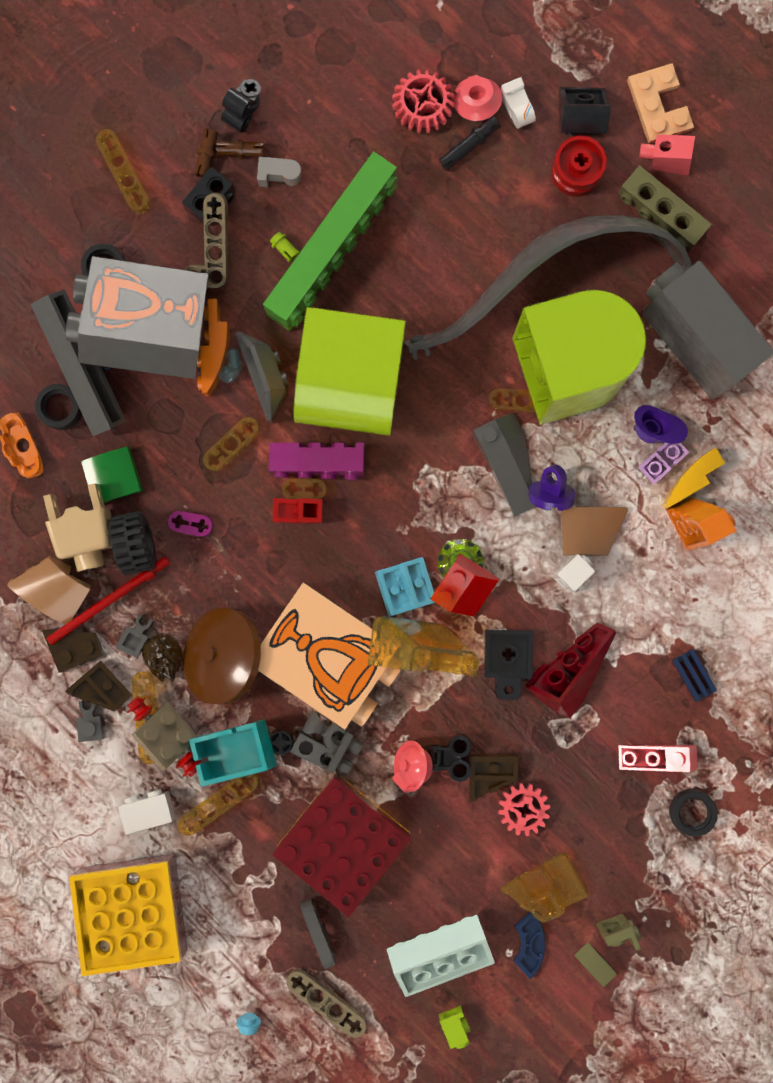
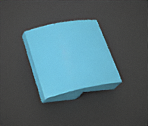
(405, 586)

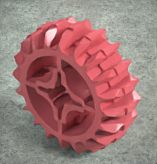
(408, 91)

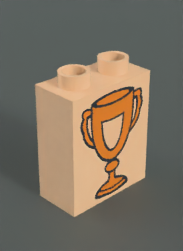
(323, 658)

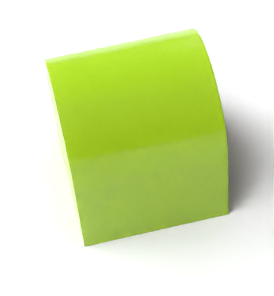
(578, 351)
(348, 371)

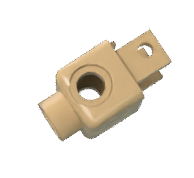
(80, 532)

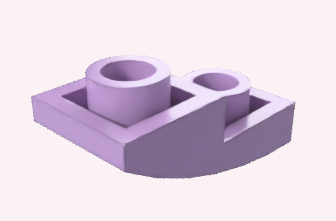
(663, 461)

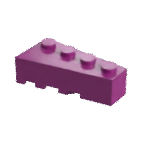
(317, 460)

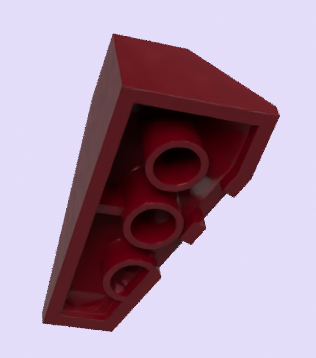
(569, 677)

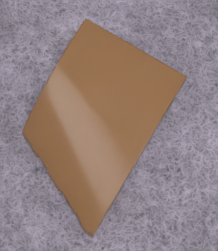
(590, 529)
(51, 589)

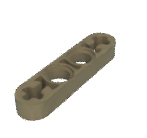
(324, 1005)

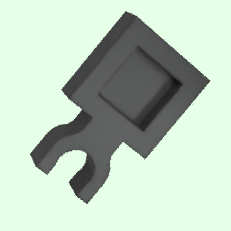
(134, 639)
(89, 726)

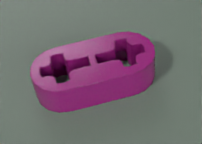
(191, 518)

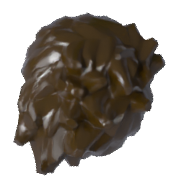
(162, 656)

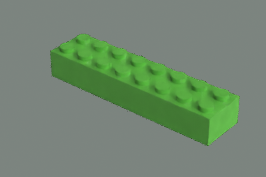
(331, 242)

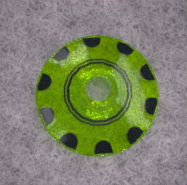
(451, 551)

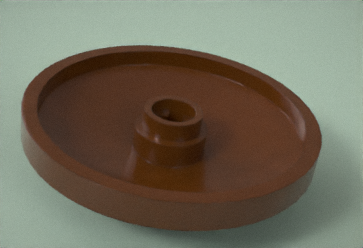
(221, 656)

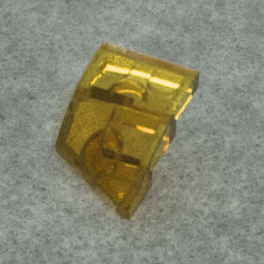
(547, 888)

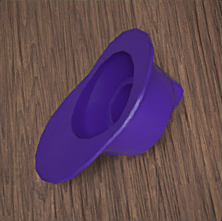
(656, 425)

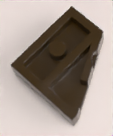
(74, 649)
(100, 688)
(491, 773)

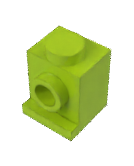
(455, 1027)

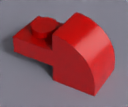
(297, 511)

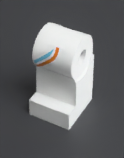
(517, 103)

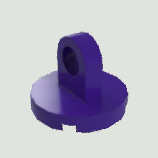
(552, 493)

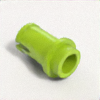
(284, 246)

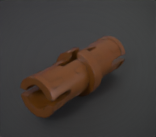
(240, 148)
(206, 152)

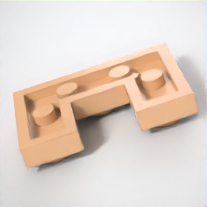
(645, 92)

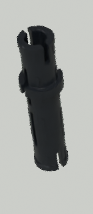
(476, 137)

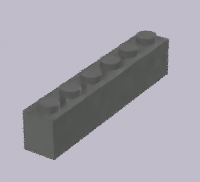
(85, 380)

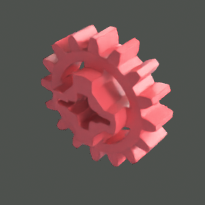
(526, 798)

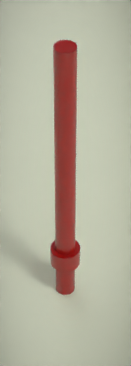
(107, 601)

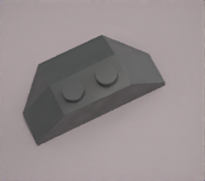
(265, 374)

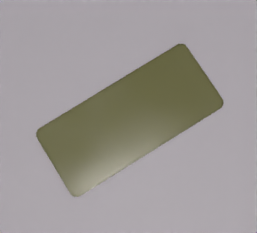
(595, 964)

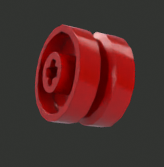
(578, 166)

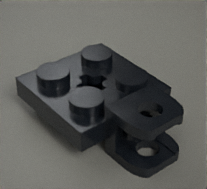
(510, 671)

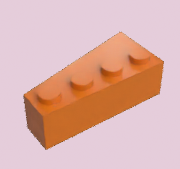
(700, 522)

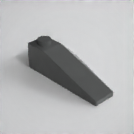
(506, 454)

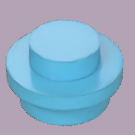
(248, 1024)

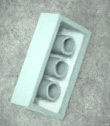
(440, 955)

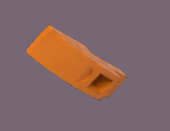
(213, 357)

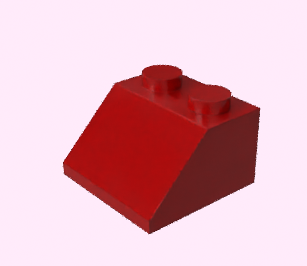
(464, 587)

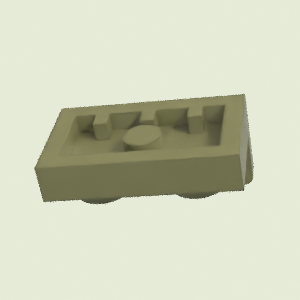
(617, 930)

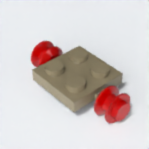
(164, 736)

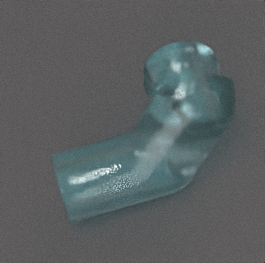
(233, 368)

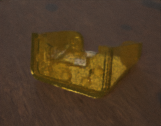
(415, 644)

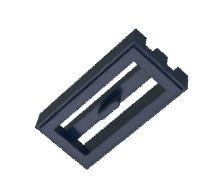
(704, 692)

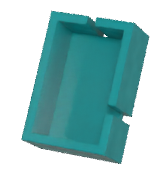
(233, 753)

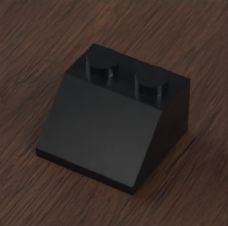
(583, 110)

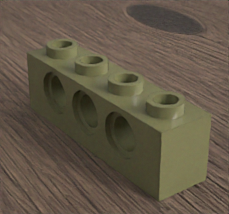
(661, 196)

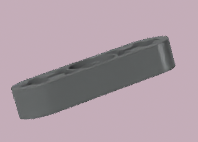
(318, 933)

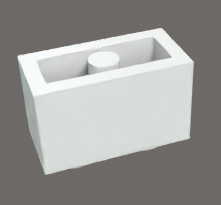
(574, 572)
(146, 812)

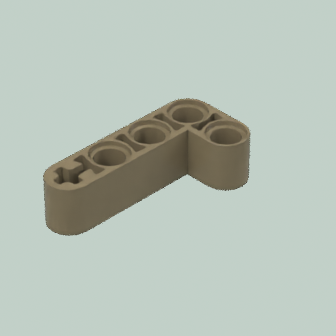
(214, 240)

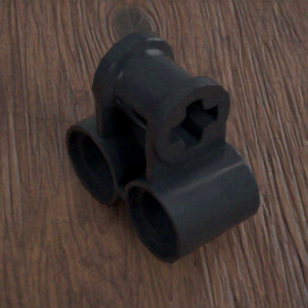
(241, 104)
(448, 757)

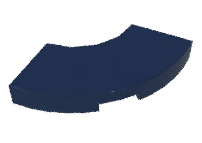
(531, 946)

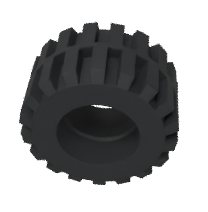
(132, 543)

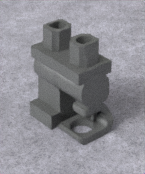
(333, 746)

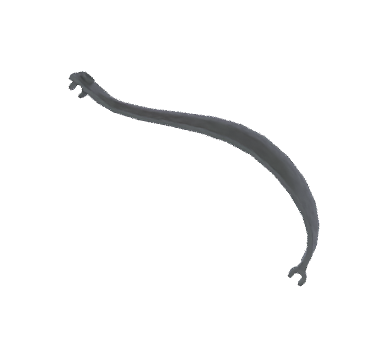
(538, 252)

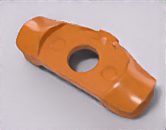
(13, 430)

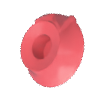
(477, 98)
(411, 766)

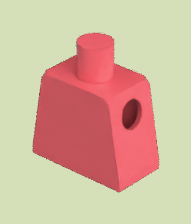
(670, 153)

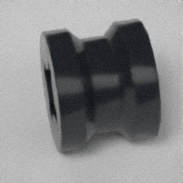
(279, 745)

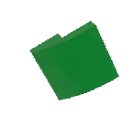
(114, 473)

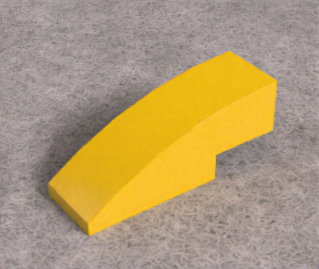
(694, 477)

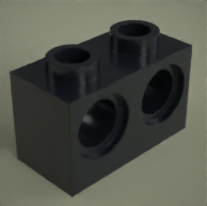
(204, 188)

